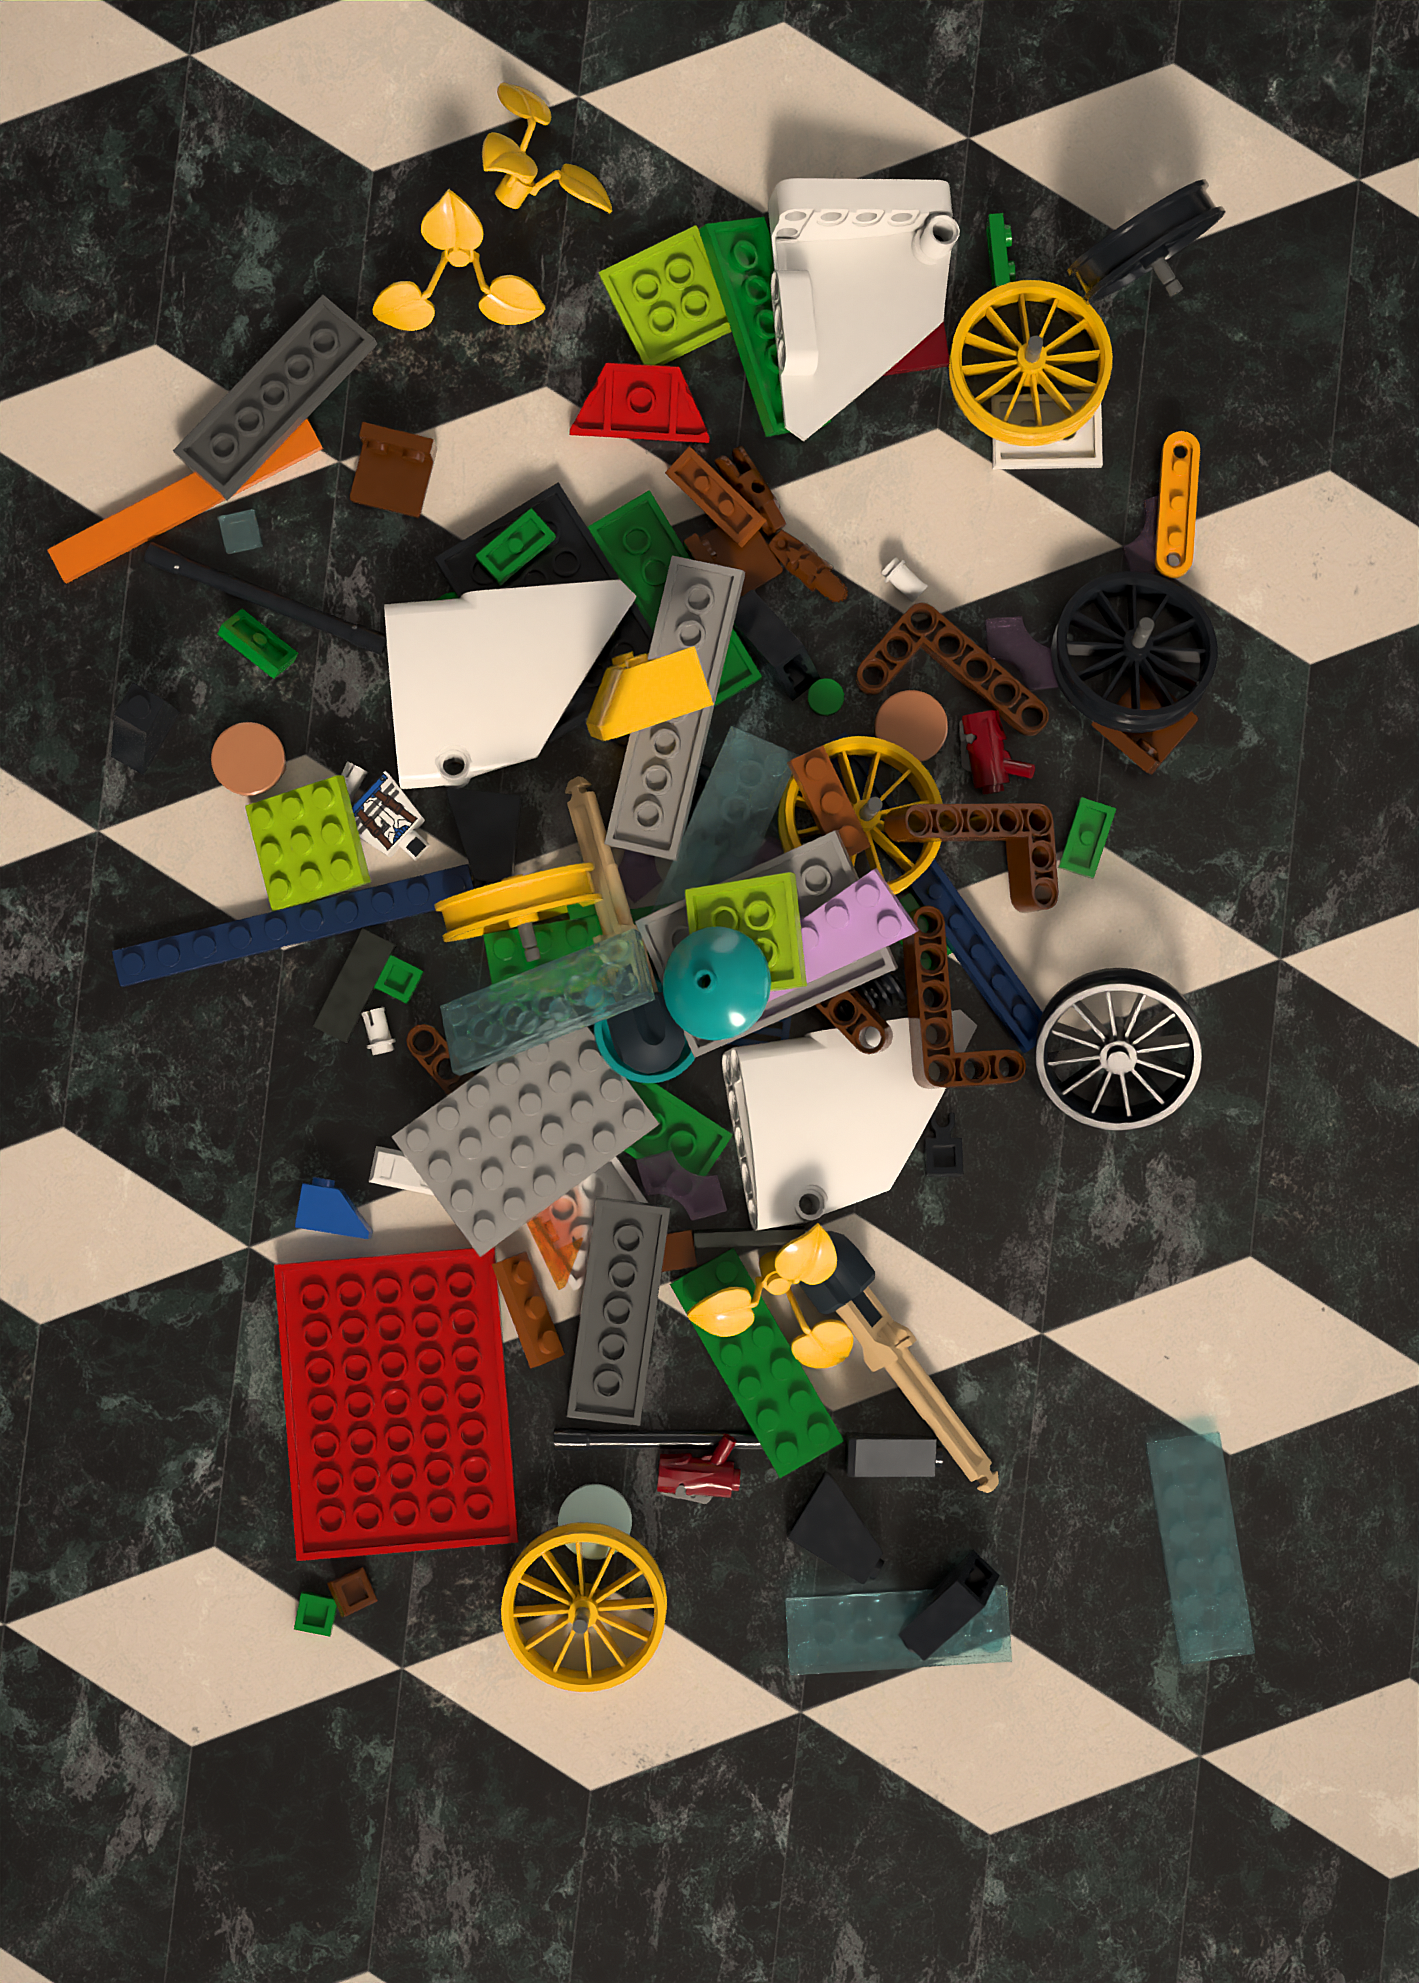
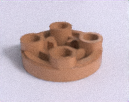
(913, 722)
(248, 759)

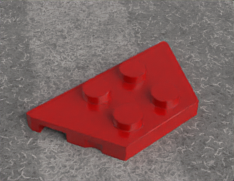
(641, 404)

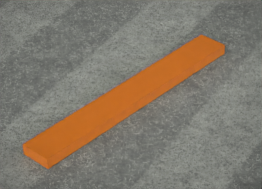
(165, 510)

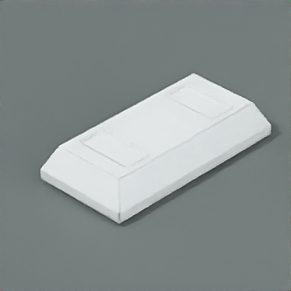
(393, 1169)

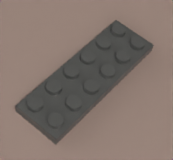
(275, 397)
(618, 1311)

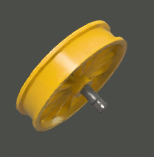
(1030, 362)
(868, 808)
(518, 903)
(584, 1607)

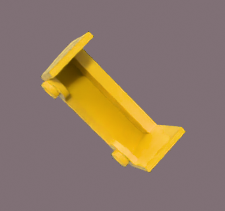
(647, 692)

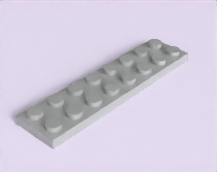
(666, 757)

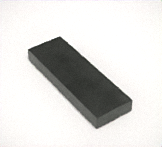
(354, 986)
(746, 1236)

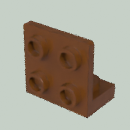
(393, 470)
(753, 558)
(1148, 748)

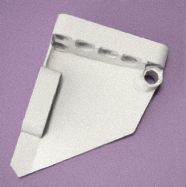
(853, 285)
(491, 673)
(826, 1118)

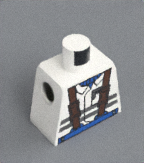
(389, 819)

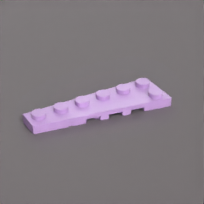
(852, 927)

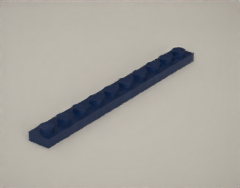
(289, 926)
(963, 931)

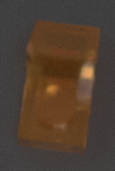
(558, 1260)

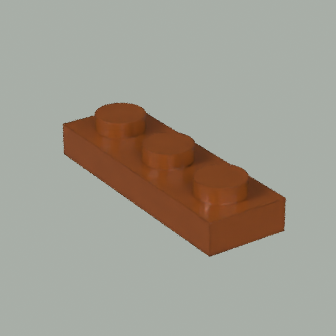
(715, 496)
(828, 799)
(528, 1309)

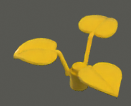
(506, 156)
(458, 231)
(806, 1259)

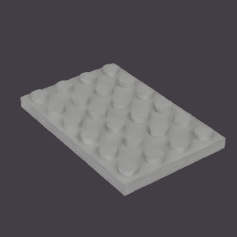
(821, 873)
(523, 1135)

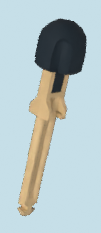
(647, 1034)
(886, 1346)

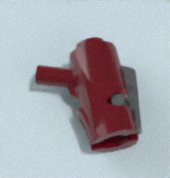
(985, 752)
(697, 1477)

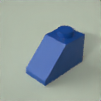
(330, 1210)

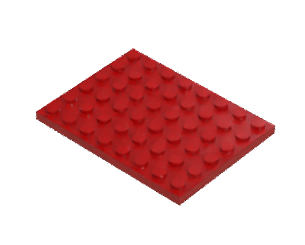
(396, 1403)

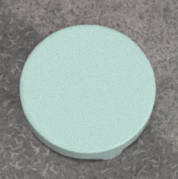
(596, 1505)

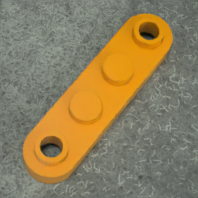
(1177, 504)

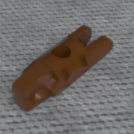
(752, 488)
(808, 566)

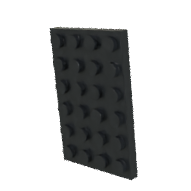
(566, 560)

